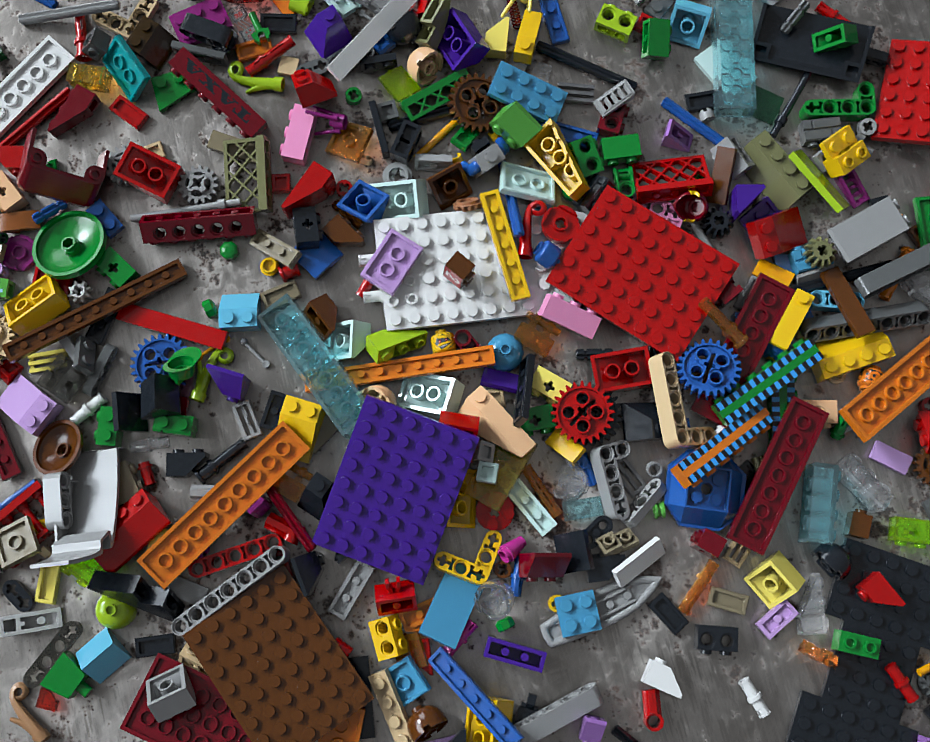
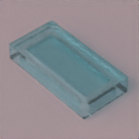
(582, 508)

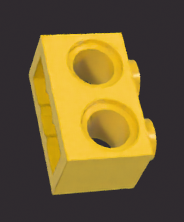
(384, 638)

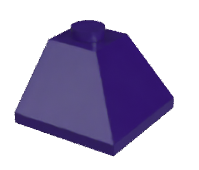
(328, 32)
(230, 383)

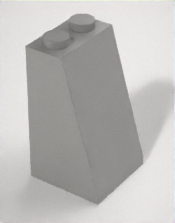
(868, 230)

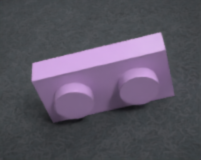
(776, 619)

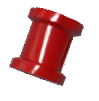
(286, 273)

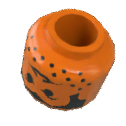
(868, 376)

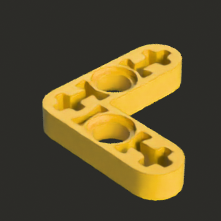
(477, 566)

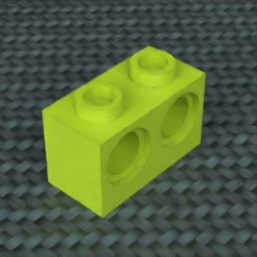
(613, 27)

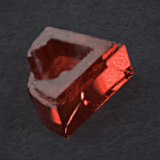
(46, 700)

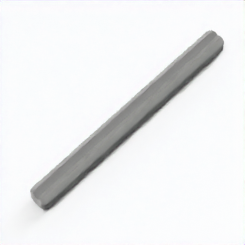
(69, 11)

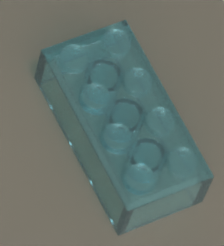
(819, 504)

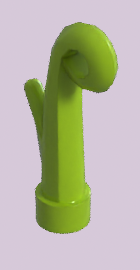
(256, 83)
(203, 376)

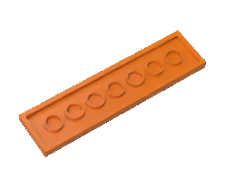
(890, 393)

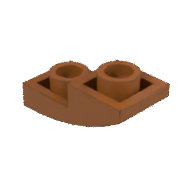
(18, 221)

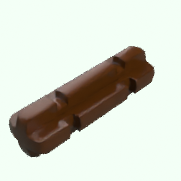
(356, 222)

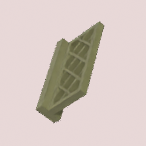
(263, 172)

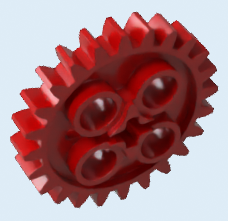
(569, 400)

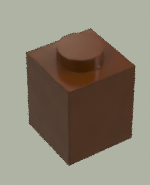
(858, 524)

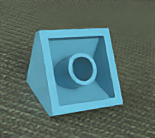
(102, 656)

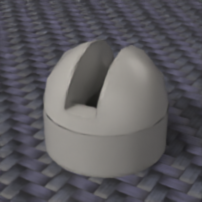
(706, 116)
(657, 466)

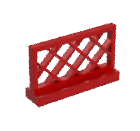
(670, 191)

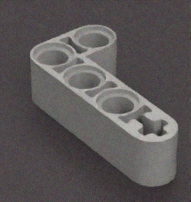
(620, 509)

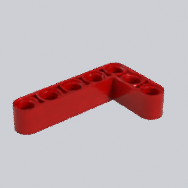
(246, 556)

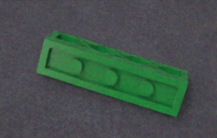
(431, 90)

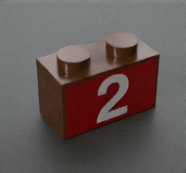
(459, 270)

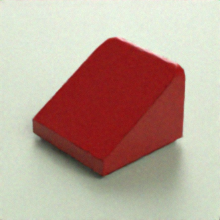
(9, 371)

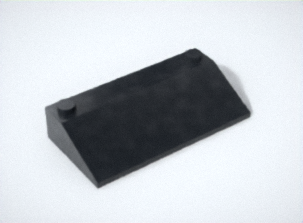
(796, 48)

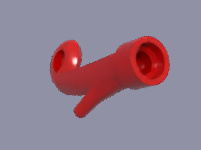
(525, 248)

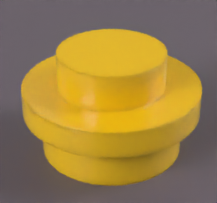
(269, 266)

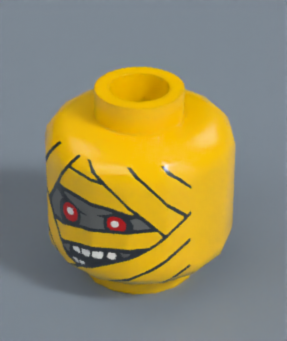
(443, 341)

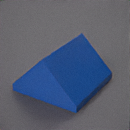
(364, 202)

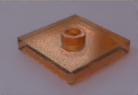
(350, 143)

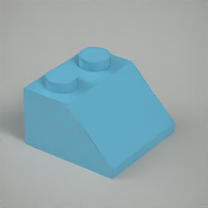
(689, 22)
(240, 312)

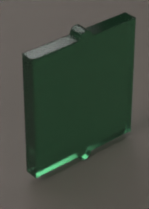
(767, 105)

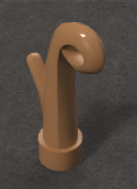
(25, 719)

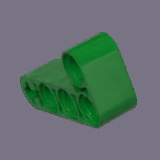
(815, 107)

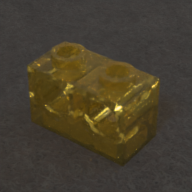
(89, 76)

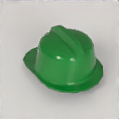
(182, 364)

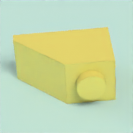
(497, 39)

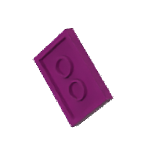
(207, 9)

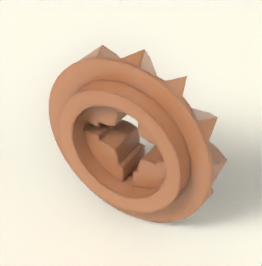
(467, 204)

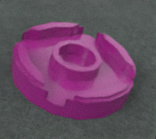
(19, 253)

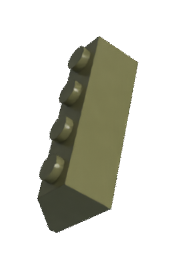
(775, 170)

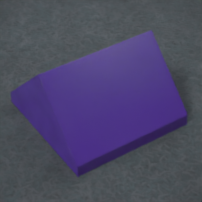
(742, 198)

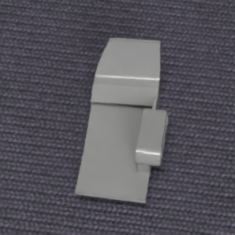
(82, 508)

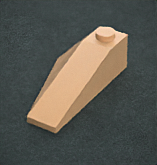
(496, 423)

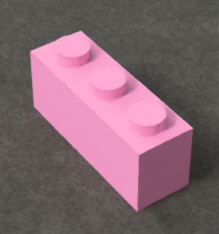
(298, 135)
(569, 315)

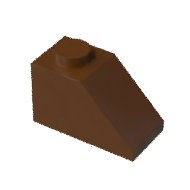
(322, 314)

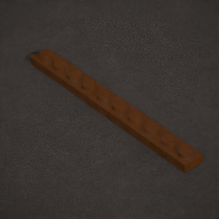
(94, 311)

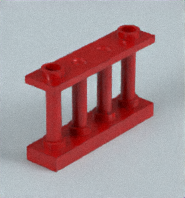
(21, 505)

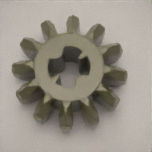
(819, 246)

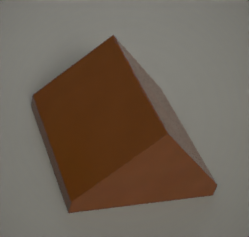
(449, 185)

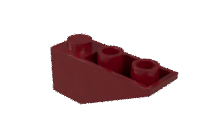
(76, 109)

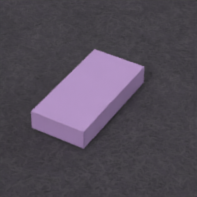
(890, 457)

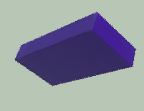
(499, 380)

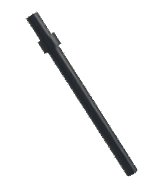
(781, 120)

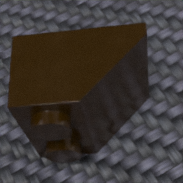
(151, 43)

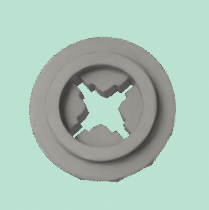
(392, 170)

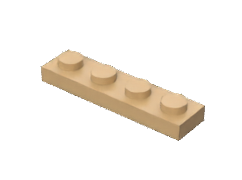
(390, 705)

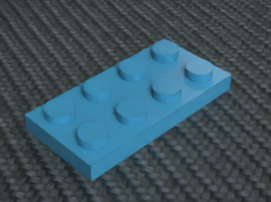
(535, 95)

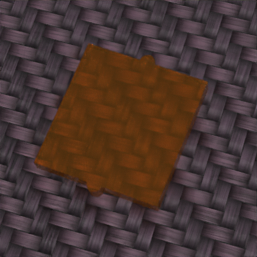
(415, 649)

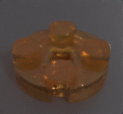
(824, 656)

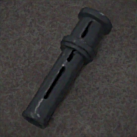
(213, 466)

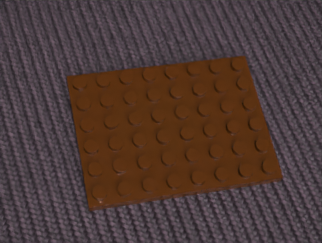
(278, 663)

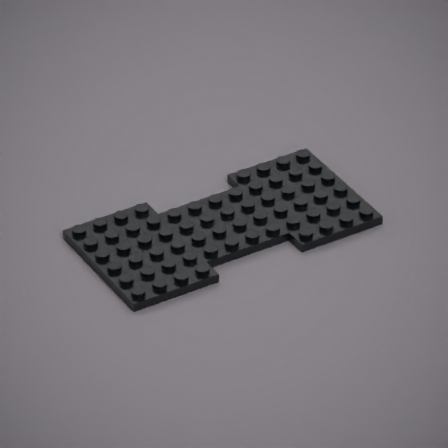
(859, 695)

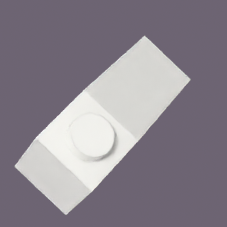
(30, 622)

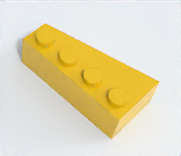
(557, 159)

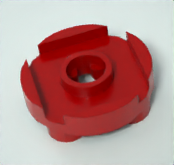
(556, 234)
(492, 522)

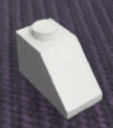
(661, 677)

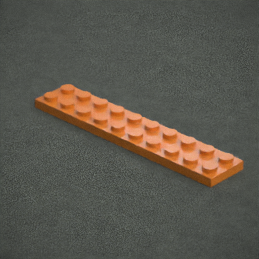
(223, 505)

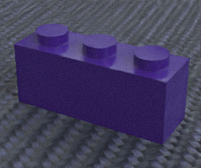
(515, 654)

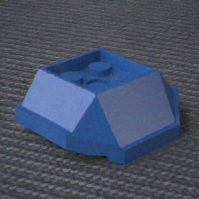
(712, 511)

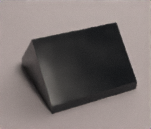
(159, 397)

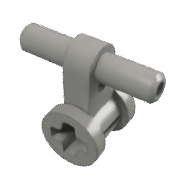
(861, 134)

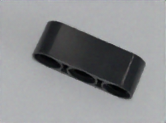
(206, 31)

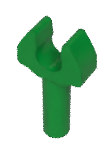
(258, 29)

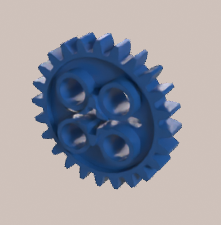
(161, 347)
(726, 374)

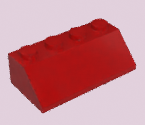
(136, 526)

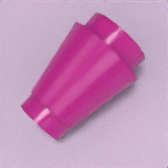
(511, 549)

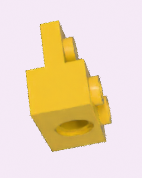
(843, 152)

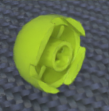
(114, 613)

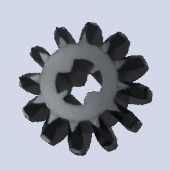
(720, 229)

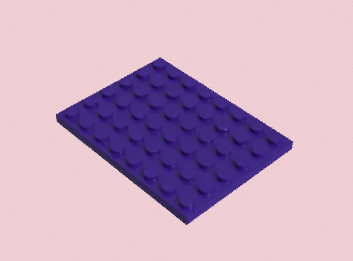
(395, 489)

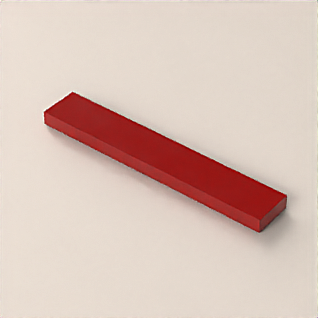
(173, 326)

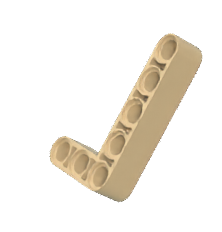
(671, 408)

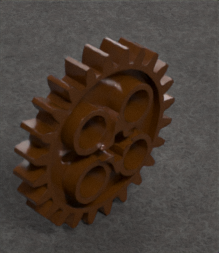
(462, 107)

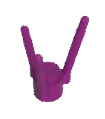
(337, 121)

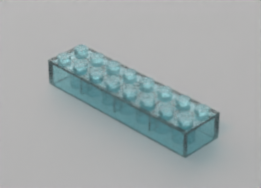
(733, 58)
(314, 362)

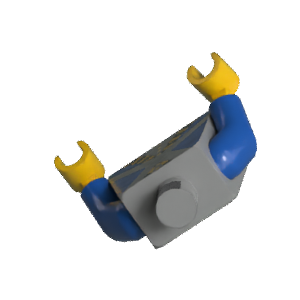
(487, 158)

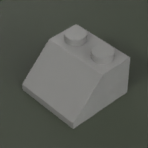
(170, 693)

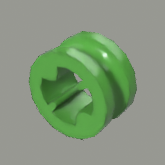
(659, 510)

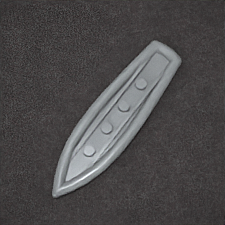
(612, 605)

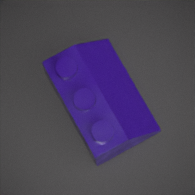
(462, 42)

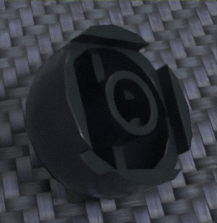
(406, 29)
(834, 560)

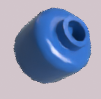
(547, 254)

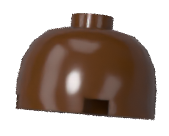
(425, 722)

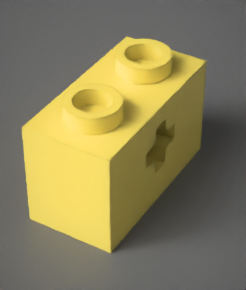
(544, 377)

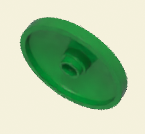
(69, 245)

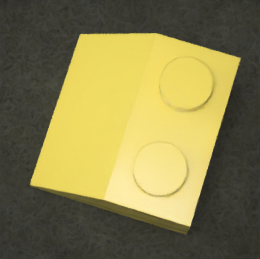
(774, 579)

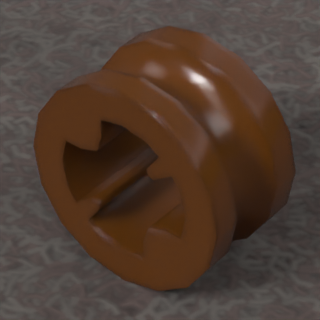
(508, 568)

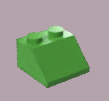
(515, 125)

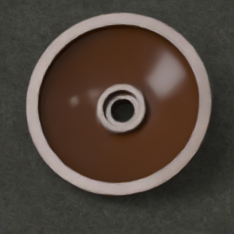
(58, 447)

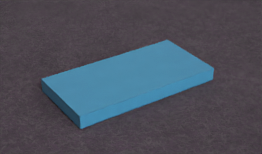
(450, 608)

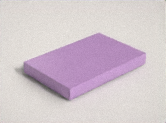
(391, 262)

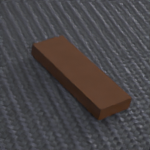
(722, 174)

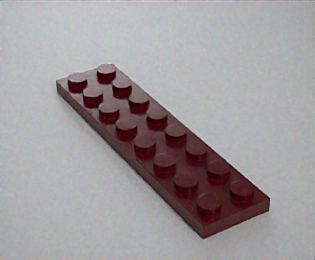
(759, 321)
(777, 475)

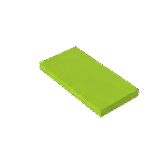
(818, 180)

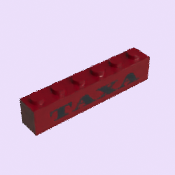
(217, 93)

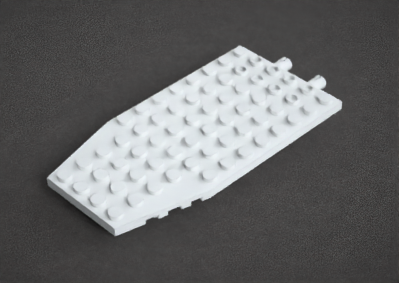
(431, 299)

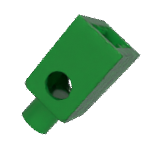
(67, 677)

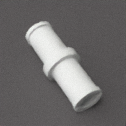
(88, 409)
(754, 697)

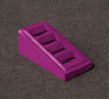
(842, 184)
(260, 507)

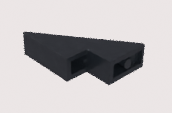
(137, 593)

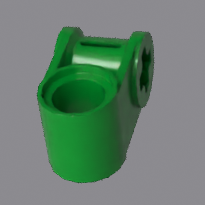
(624, 180)

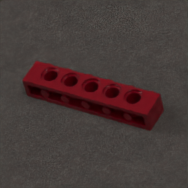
(207, 218)

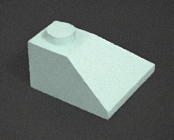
(349, 338)

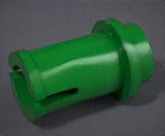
(839, 429)

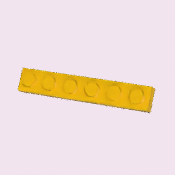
(504, 245)

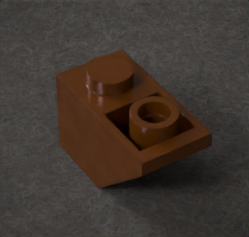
(342, 234)

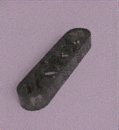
(51, 652)

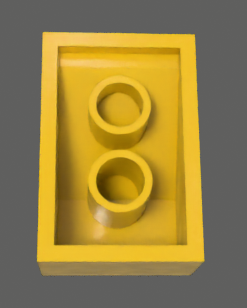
(304, 419)

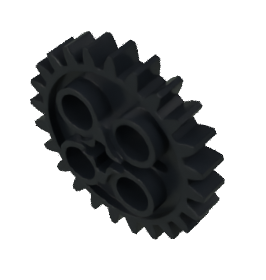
(569, 413)

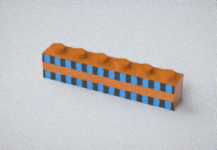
(720, 446)

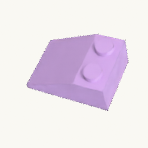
(29, 405)

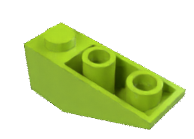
(390, 344)

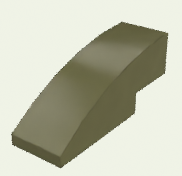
(434, 23)

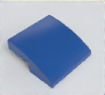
(319, 260)

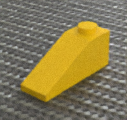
(527, 37)
(791, 319)

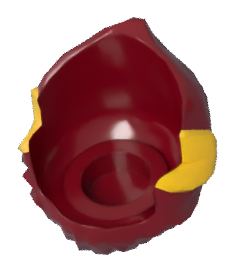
(691, 206)

